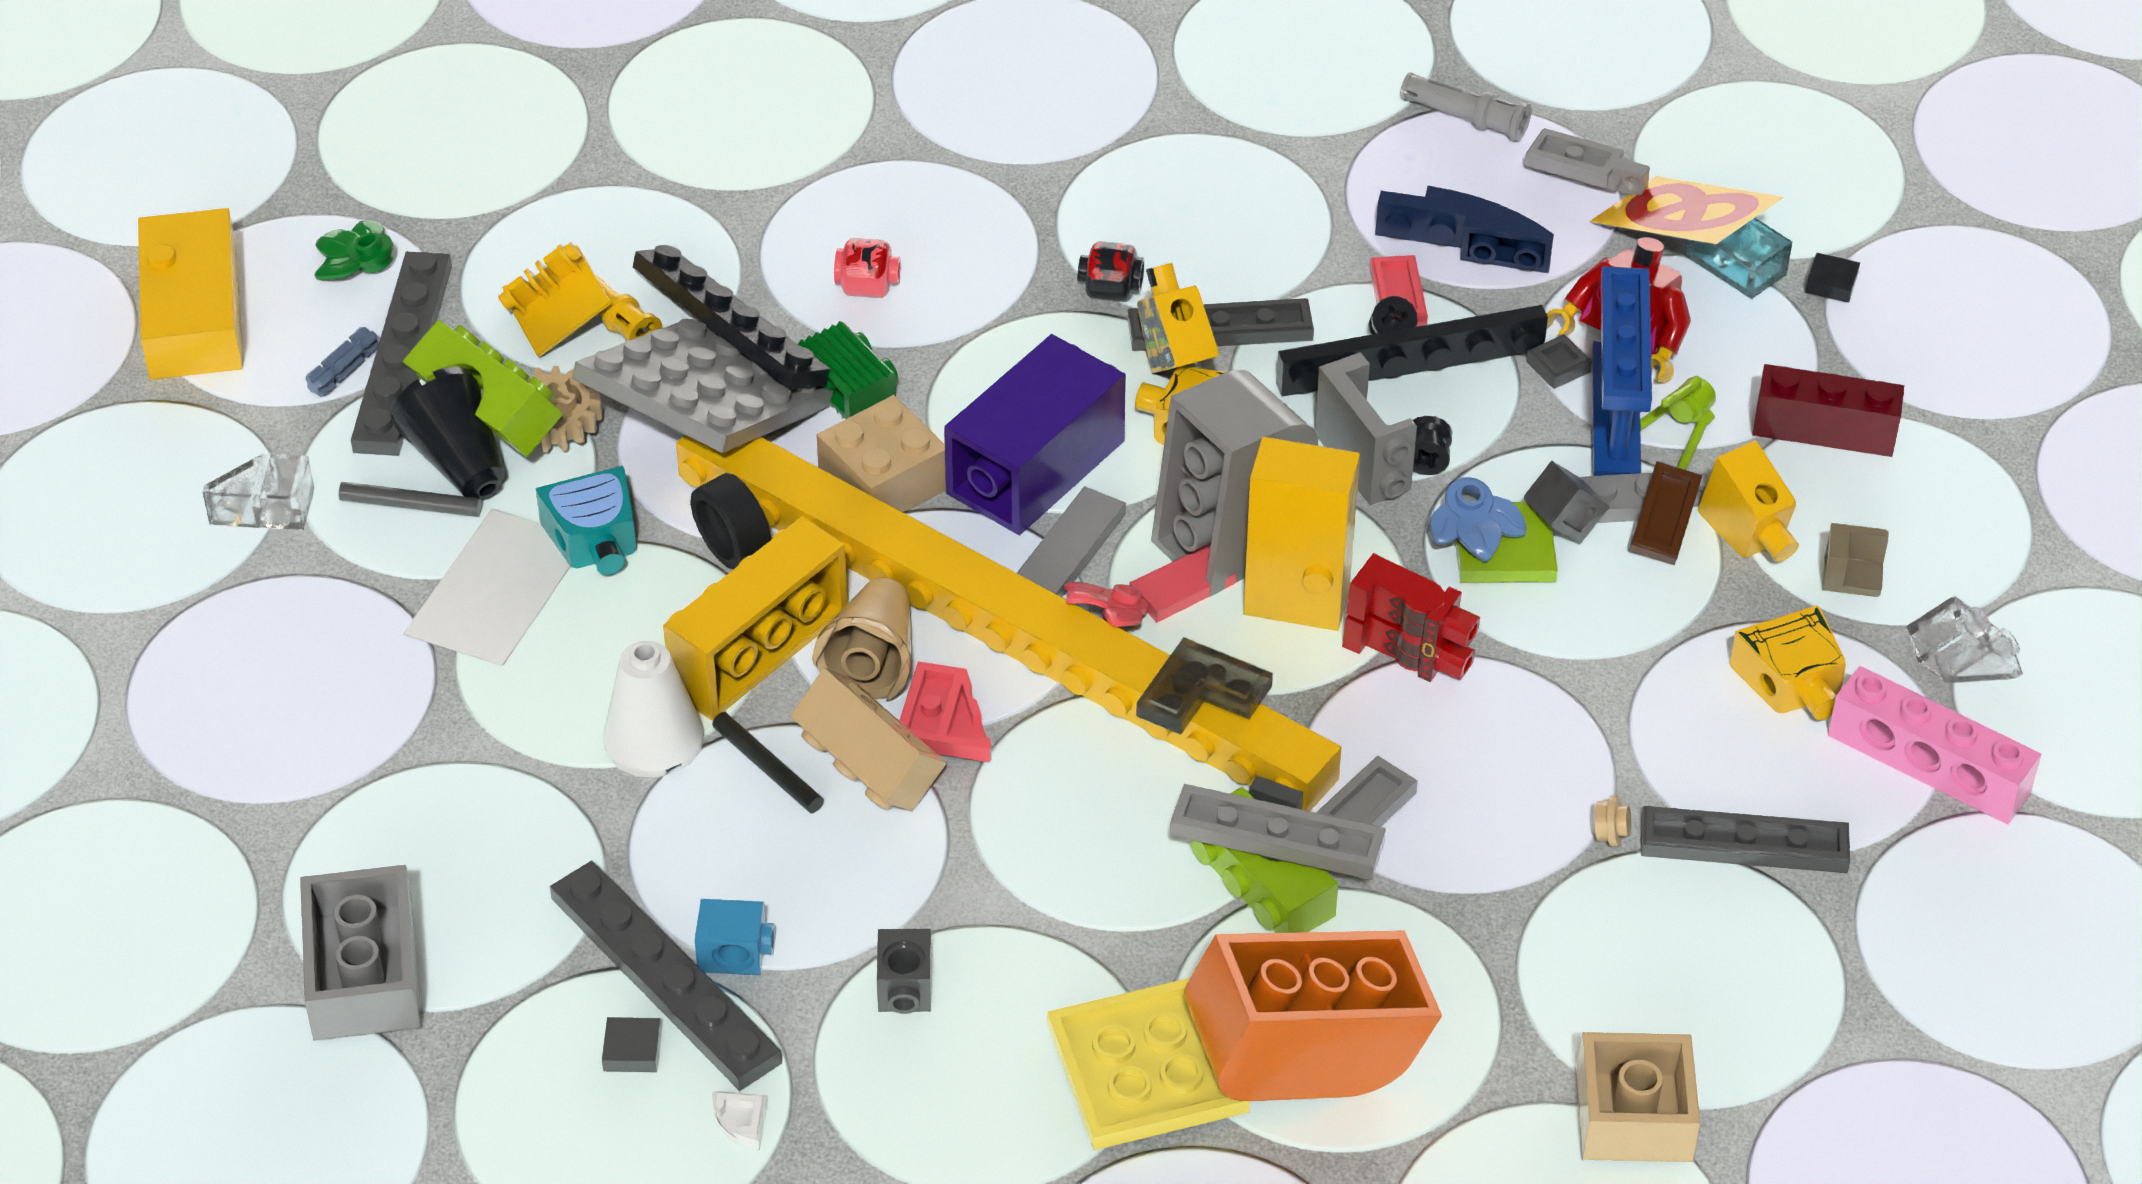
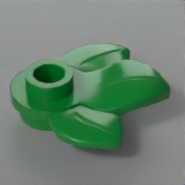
(354, 249)

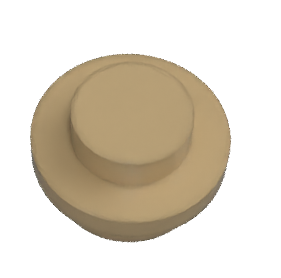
(1612, 821)

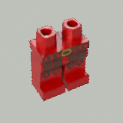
(1409, 620)

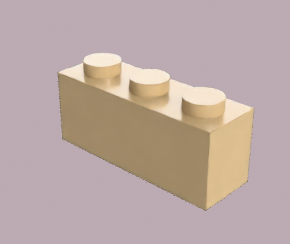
(866, 741)

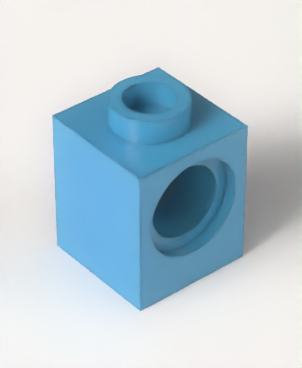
(732, 936)

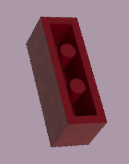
(1828, 410)

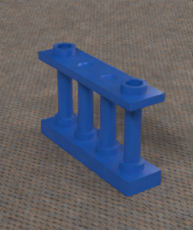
(1621, 371)

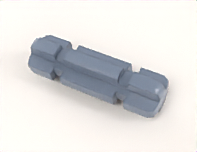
(342, 361)

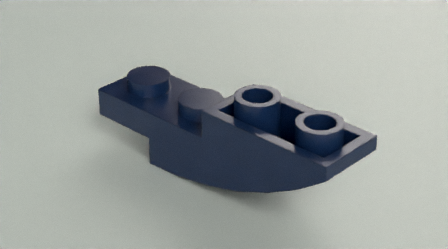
(1461, 220)

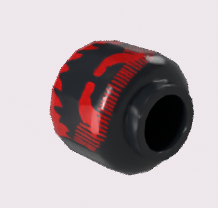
(1111, 271)

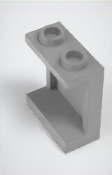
(1351, 424)

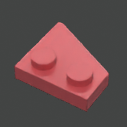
(945, 713)

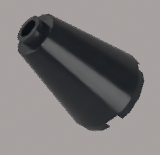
(447, 433)

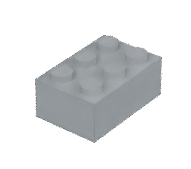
(359, 952)

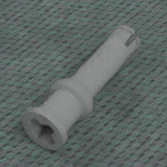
(1483, 109)

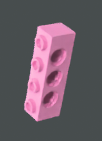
(1934, 744)

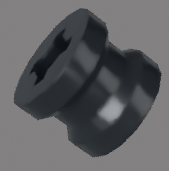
(1382, 320)
(1432, 445)

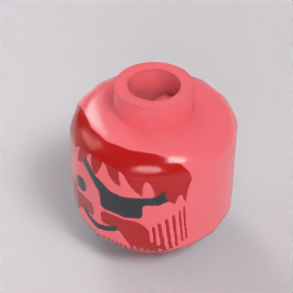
(866, 267)

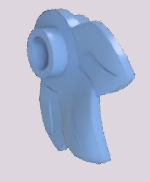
(1475, 523)

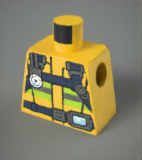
(1179, 336)

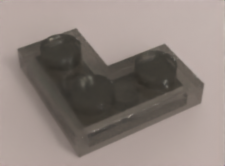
(1200, 675)

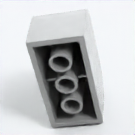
(1209, 465)

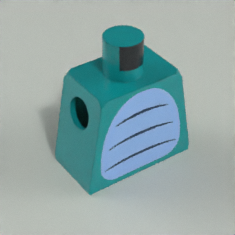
(590, 519)

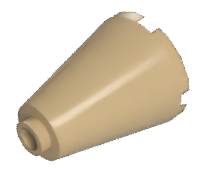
(870, 639)

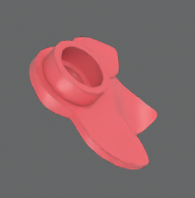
(1119, 605)

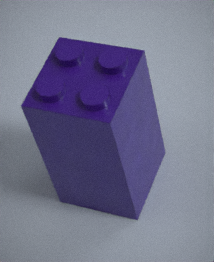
(1035, 433)

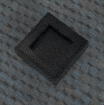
(1832, 277)

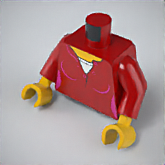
(1668, 303)

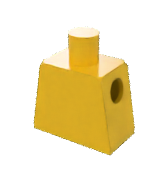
(1749, 504)

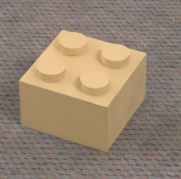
(885, 455)
(1637, 1097)

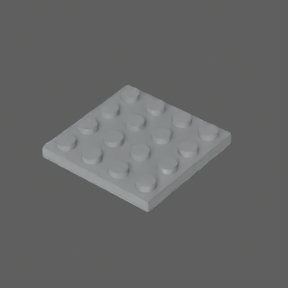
(698, 385)

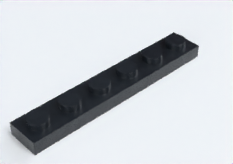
(731, 318)
(1418, 347)

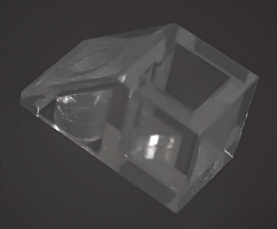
(262, 493)
(1963, 644)

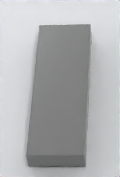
(1073, 540)

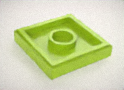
(1516, 559)

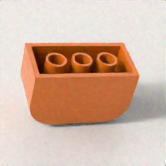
(1310, 1012)

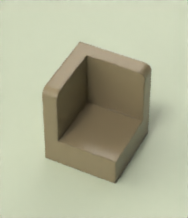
(1854, 559)

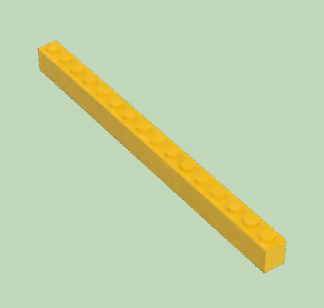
(1014, 614)

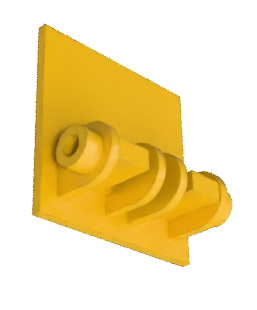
(556, 298)

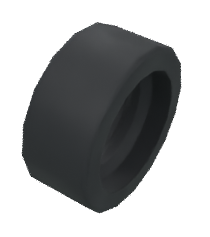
(729, 519)

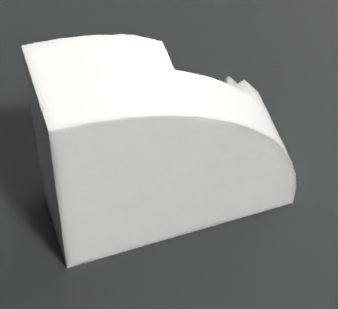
(740, 1117)

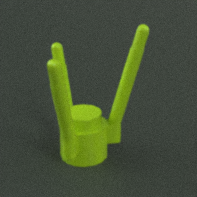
(1687, 404)

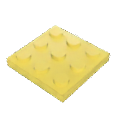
(1138, 1065)

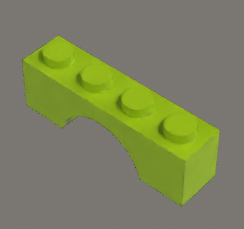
(509, 405)

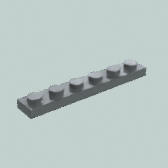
(409, 317)
(666, 975)

